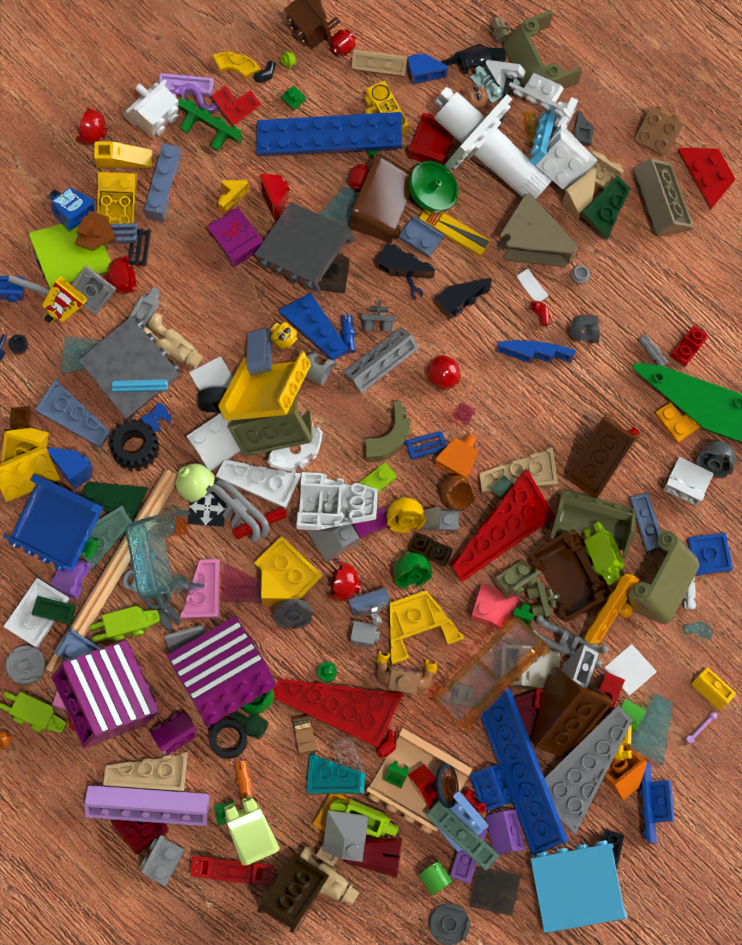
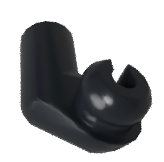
(266, 74)

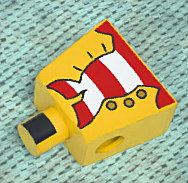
(62, 301)

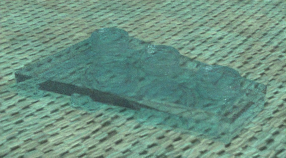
(653, 730)

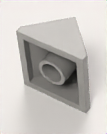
(94, 288)

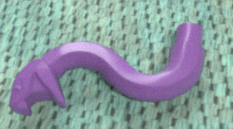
(181, 89)

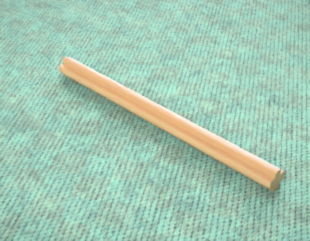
(116, 565)

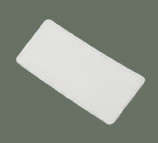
(532, 286)

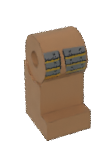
(304, 736)

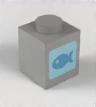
(364, 634)

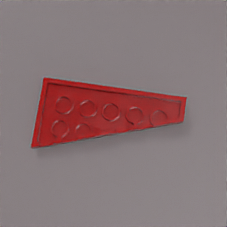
(511, 521)
(348, 709)

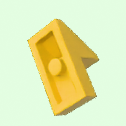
(235, 191)

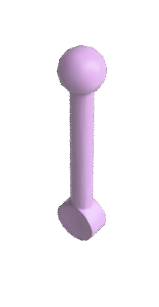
(690, 739)

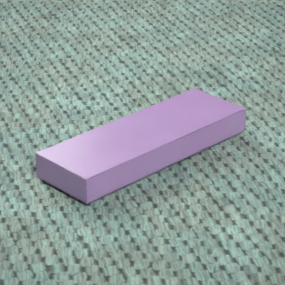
(203, 83)

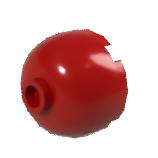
(91, 127)
(121, 275)
(344, 582)

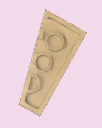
(539, 465)
(150, 774)

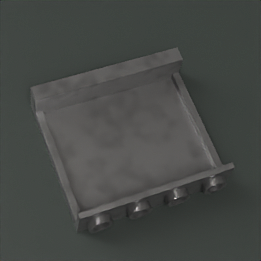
(302, 245)
(126, 356)

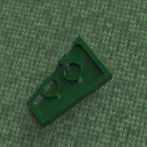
(606, 206)

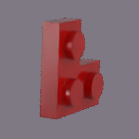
(234, 109)

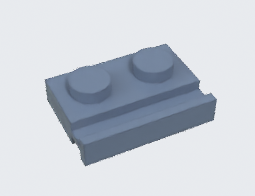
(421, 236)
(74, 645)

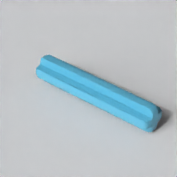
(139, 385)

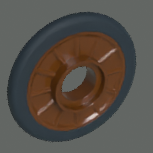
(446, 785)

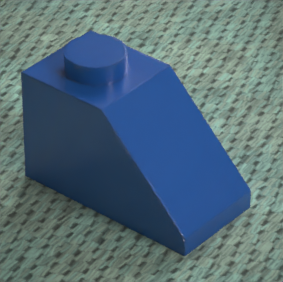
(425, 68)

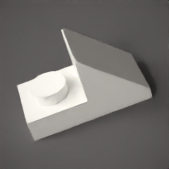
(502, 70)

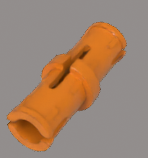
(243, 779)

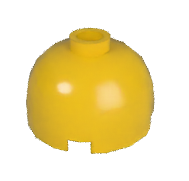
(405, 515)

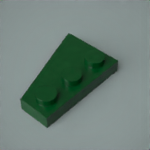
(113, 496)

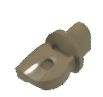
(500, 30)

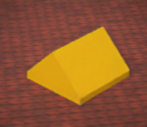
(272, 591)

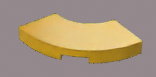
(235, 62)

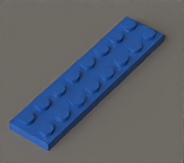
(329, 134)
(523, 775)

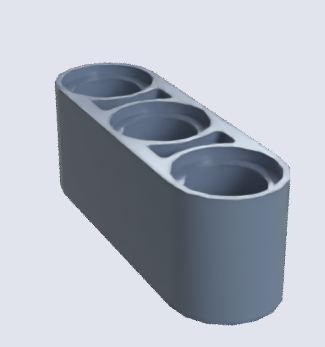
(259, 351)

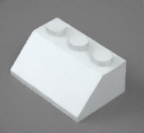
(213, 442)

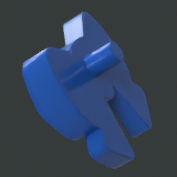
(152, 418)

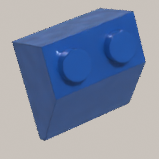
(72, 465)

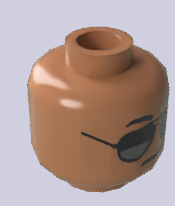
(476, 96)

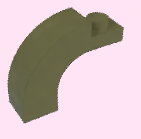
(386, 447)

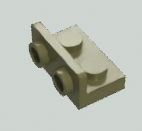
(516, 579)

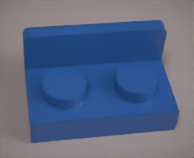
(491, 787)

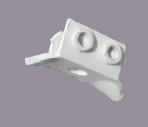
(285, 460)

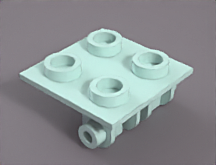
(484, 78)

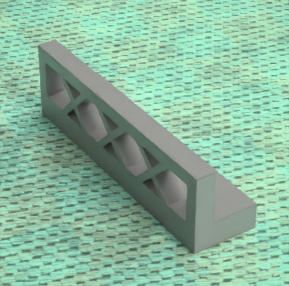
(381, 361)

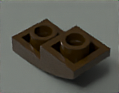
(430, 549)

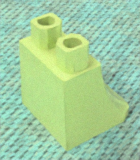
(250, 832)

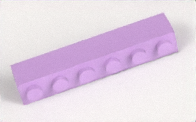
(147, 805)

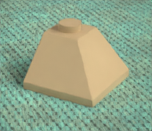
(580, 195)

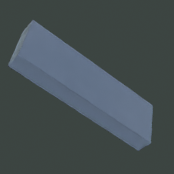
(646, 521)

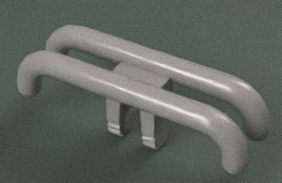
(240, 506)
(568, 640)

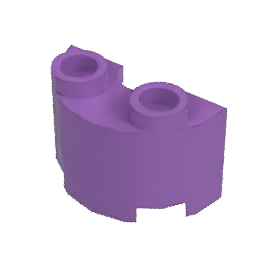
(70, 581)

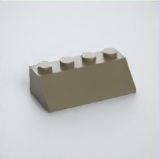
(663, 197)

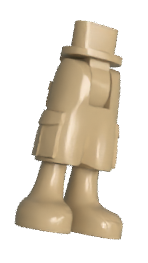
(173, 343)
(336, 885)

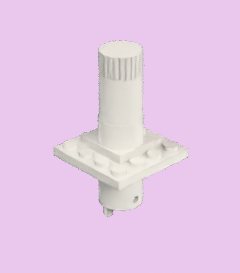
(485, 141)

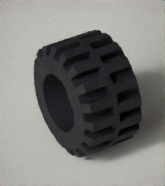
(129, 431)

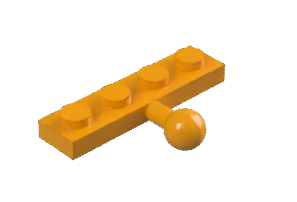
(615, 605)

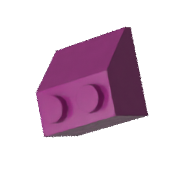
(174, 734)

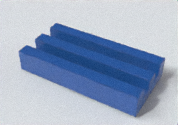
(427, 452)

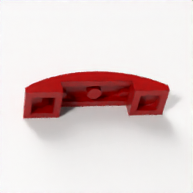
(231, 871)

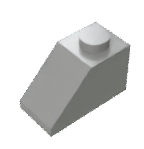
(581, 665)

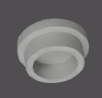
(580, 274)

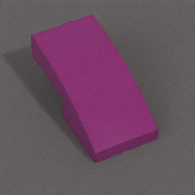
(368, 527)

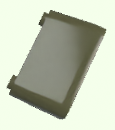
(670, 584)

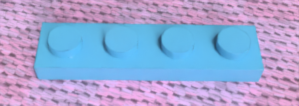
(542, 137)

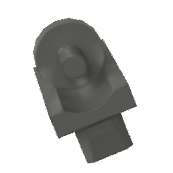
(369, 319)

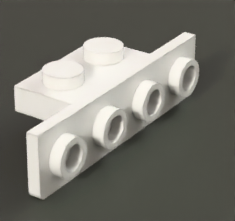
(543, 92)

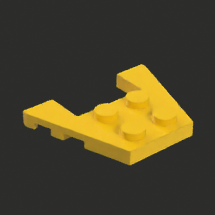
(415, 616)

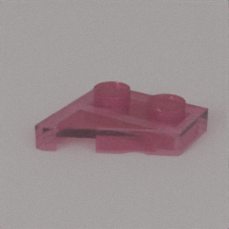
(240, 586)

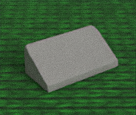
(181, 638)

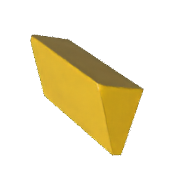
(713, 688)

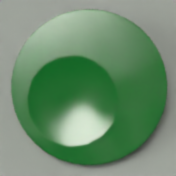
(433, 186)

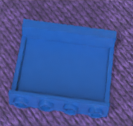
(55, 524)

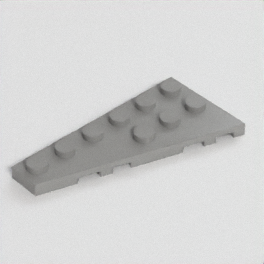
(580, 774)

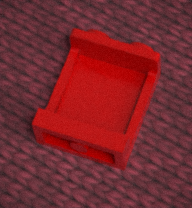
(431, 141)

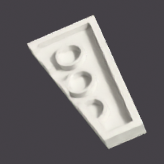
(265, 483)

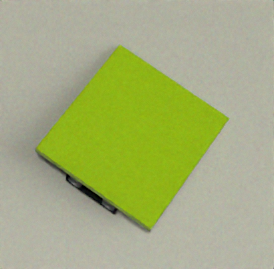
(61, 257)

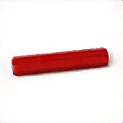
(271, 517)

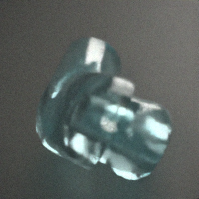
(699, 628)

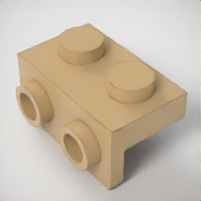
(605, 170)

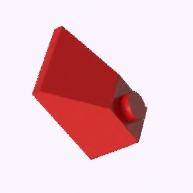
(275, 193)

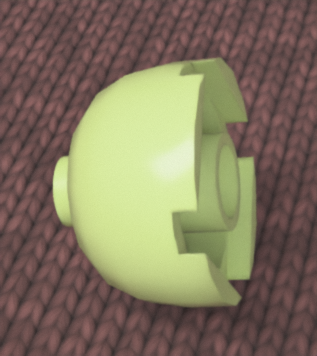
(193, 481)

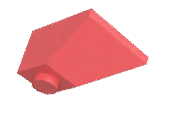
(492, 607)

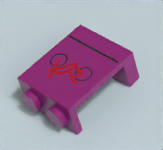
(235, 236)

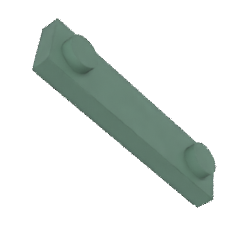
(463, 835)

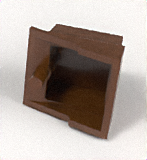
(309, 22)

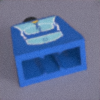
(70, 207)

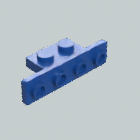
(657, 803)

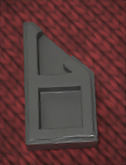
(583, 130)

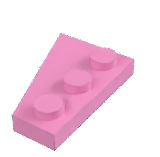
(206, 600)

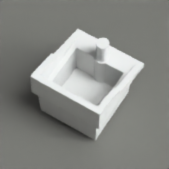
(153, 109)
(565, 159)

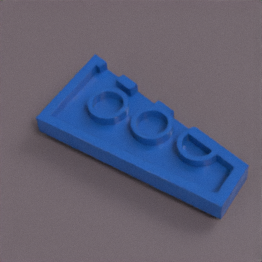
(311, 320)

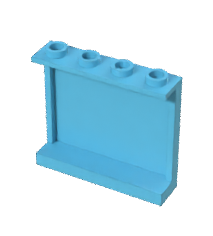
(578, 887)

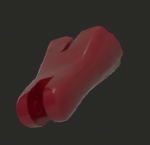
(380, 856)

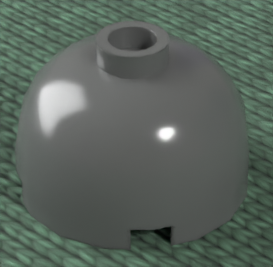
(717, 458)

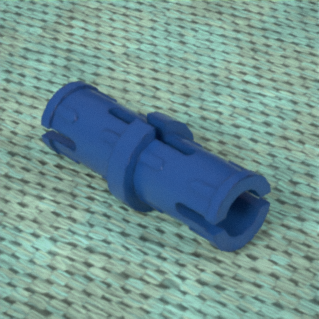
(348, 333)

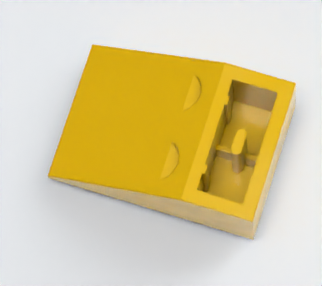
(117, 196)

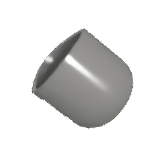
(318, 373)

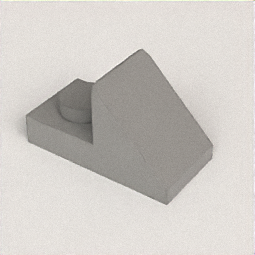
(441, 520)

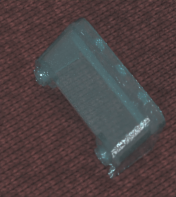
(150, 556)

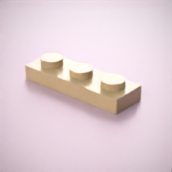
(379, 62)

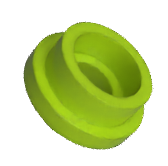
(288, 59)

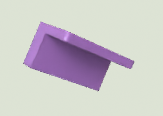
(505, 832)

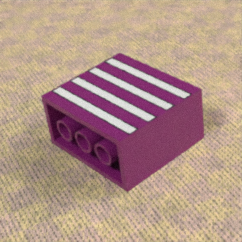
(221, 671)
(105, 693)

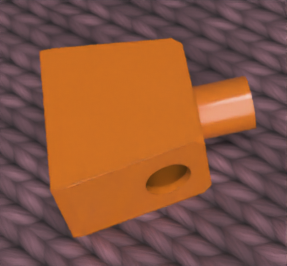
(458, 456)

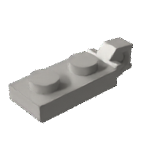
(146, 306)

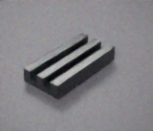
(140, 232)

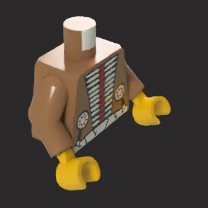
(403, 679)

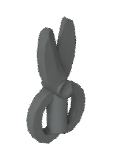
(165, 611)

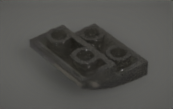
(495, 891)

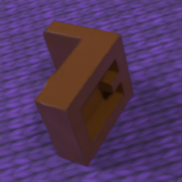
(20, 418)

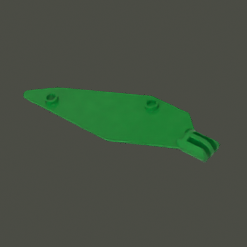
(704, 402)

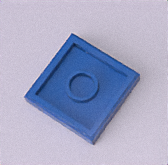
(712, 553)

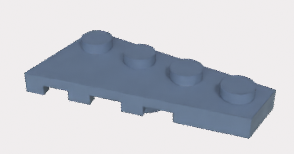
(70, 414)

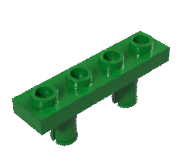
(218, 124)

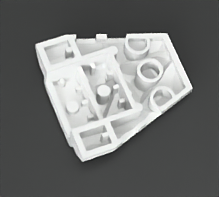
(333, 503)

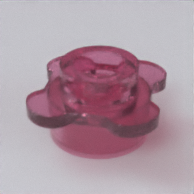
(462, 407)

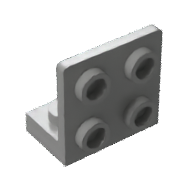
(162, 860)

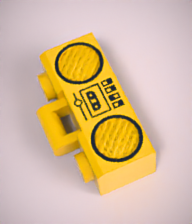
(382, 101)

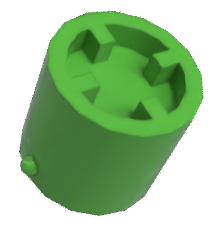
(635, 712)
(435, 878)

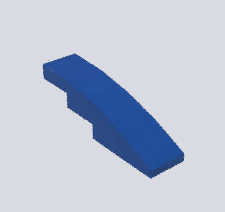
(528, 349)

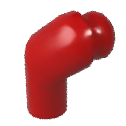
(542, 311)
(388, 746)
(478, 806)

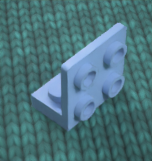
(468, 815)

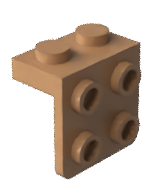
(659, 130)

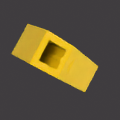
(121, 155)

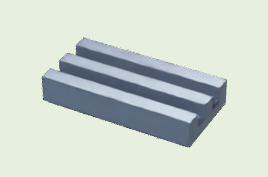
(125, 229)

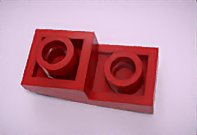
(689, 346)

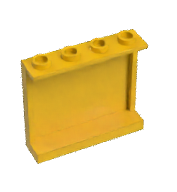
(263, 393)

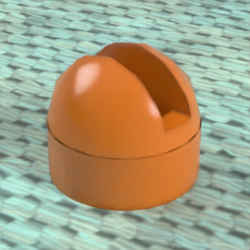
(5, 739)

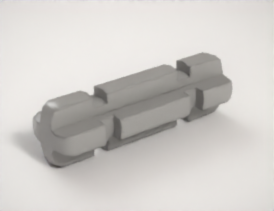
(653, 351)

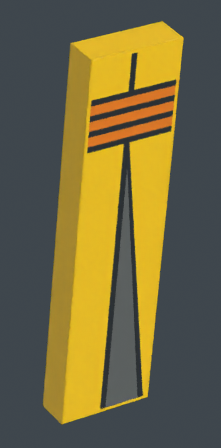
(456, 232)

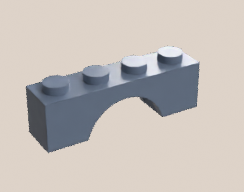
(159, 193)

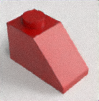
(425, 785)

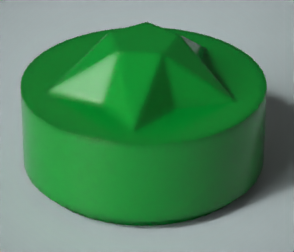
(327, 672)

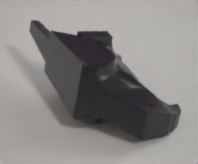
(476, 56)

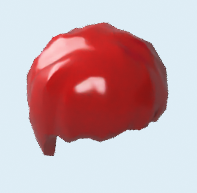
(443, 372)

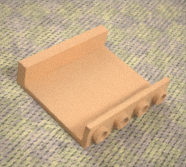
(413, 753)

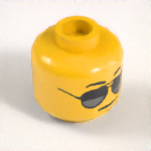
(283, 335)

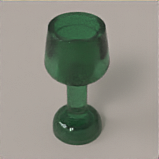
(253, 726)

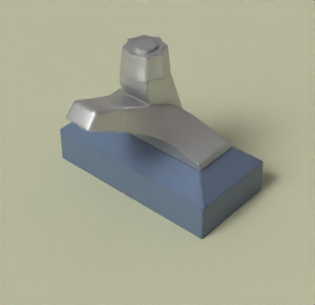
(370, 605)

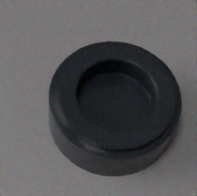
(18, 344)

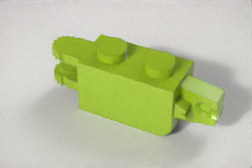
(604, 554)
(125, 623)
(33, 712)
(378, 822)

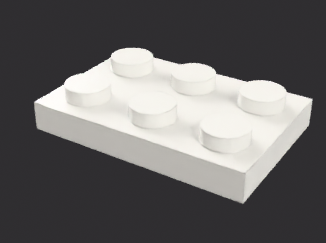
(29, 627)

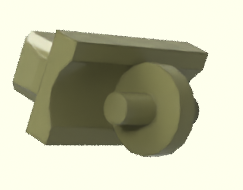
(538, 592)

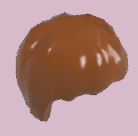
(457, 492)

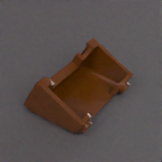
(381, 200)
(571, 575)

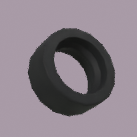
(210, 398)
(213, 739)

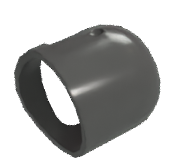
(585, 323)

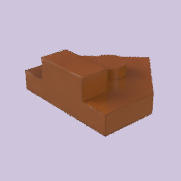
(94, 231)

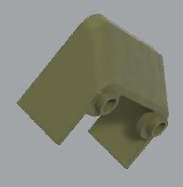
(522, 51)
(581, 511)

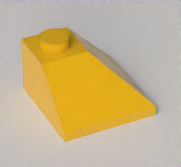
(21, 441)

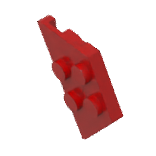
(708, 172)

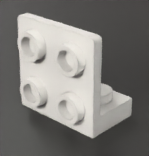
(688, 482)

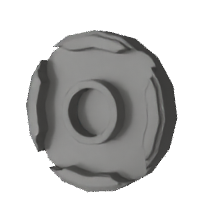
(25, 665)

